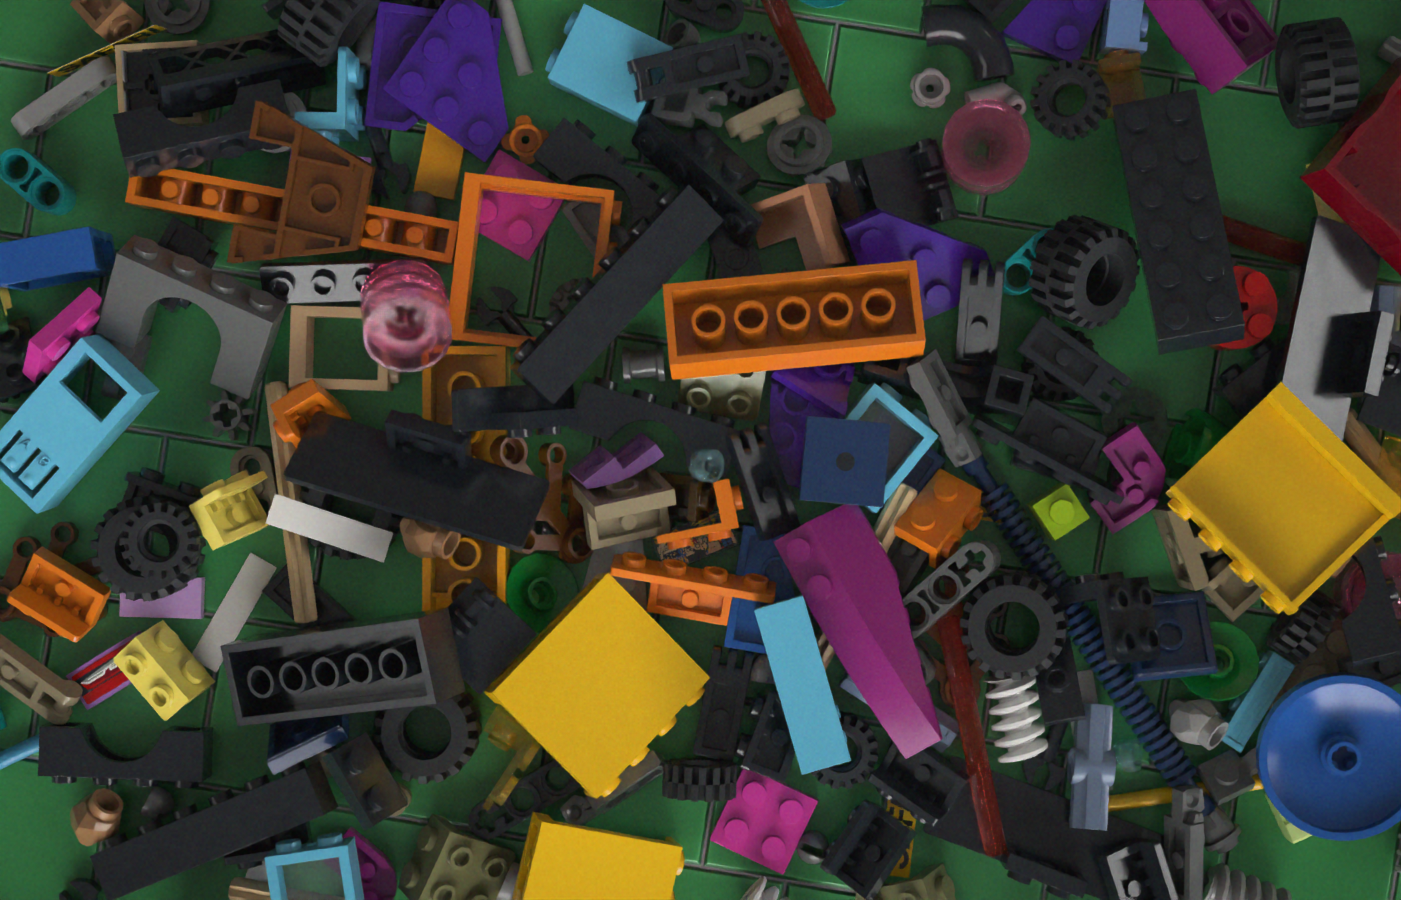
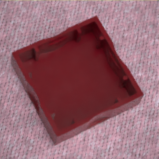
(1362, 169)

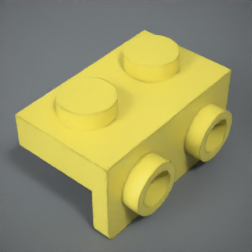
(230, 509)
(163, 670)

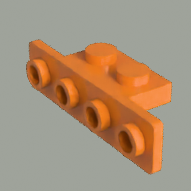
(692, 591)

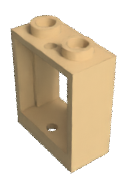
(302, 351)

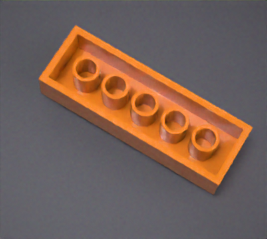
(794, 320)

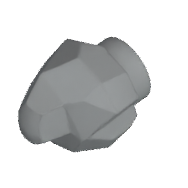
(1197, 722)

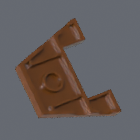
(322, 196)

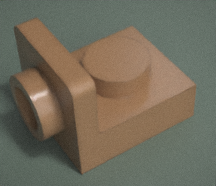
(109, 18)

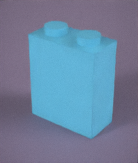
(596, 59)

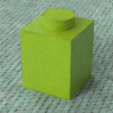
(1057, 511)

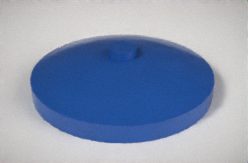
(1334, 756)

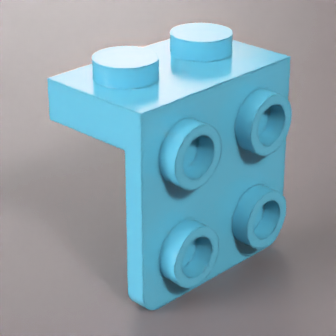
(350, 117)

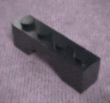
(157, 144)
(575, 157)
(990, 390)
(606, 411)
(1372, 628)
(76, 751)

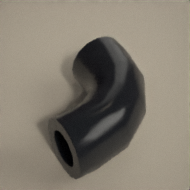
(972, 35)

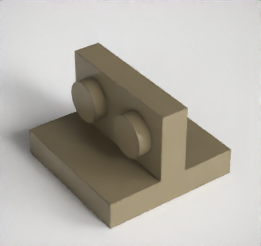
(626, 509)
(1183, 548)

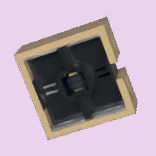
(137, 85)

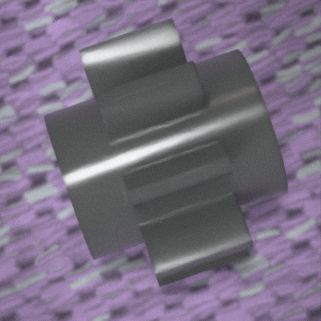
(236, 423)

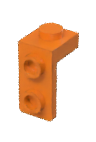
(728, 502)

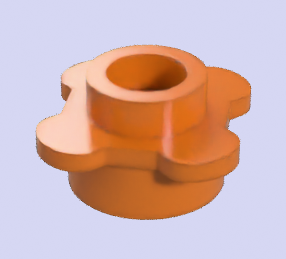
(513, 140)

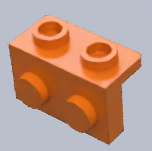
(298, 408)
(941, 516)
(60, 595)

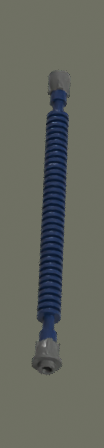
(1218, 828)

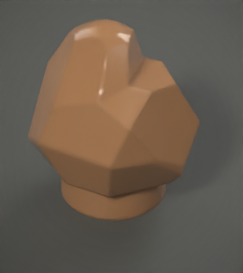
(428, 540)
(96, 817)

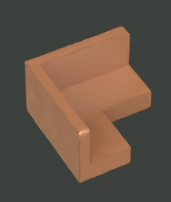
(808, 217)

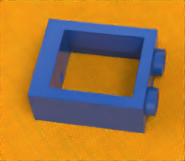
(56, 259)

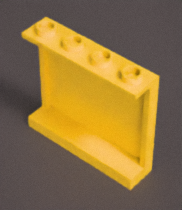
(1283, 500)
(599, 685)
(594, 864)

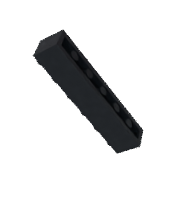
(616, 293)
(213, 831)

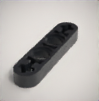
(543, 795)

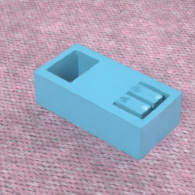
(66, 427)
(802, 684)

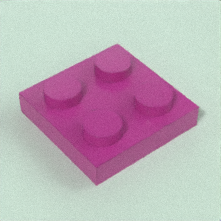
(516, 219)
(61, 334)
(764, 820)

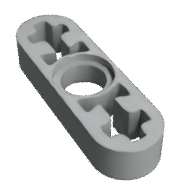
(65, 98)

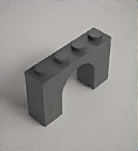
(244, 316)

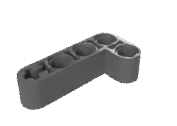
(937, 604)

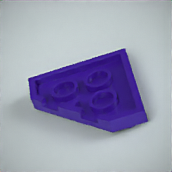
(395, 34)
(455, 78)
(939, 257)

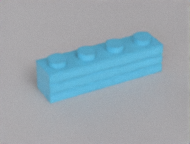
(1250, 707)

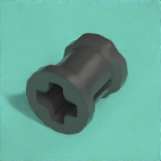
(643, 364)

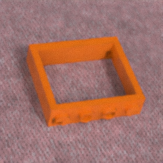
(468, 233)

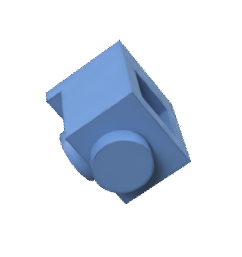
(1123, 27)

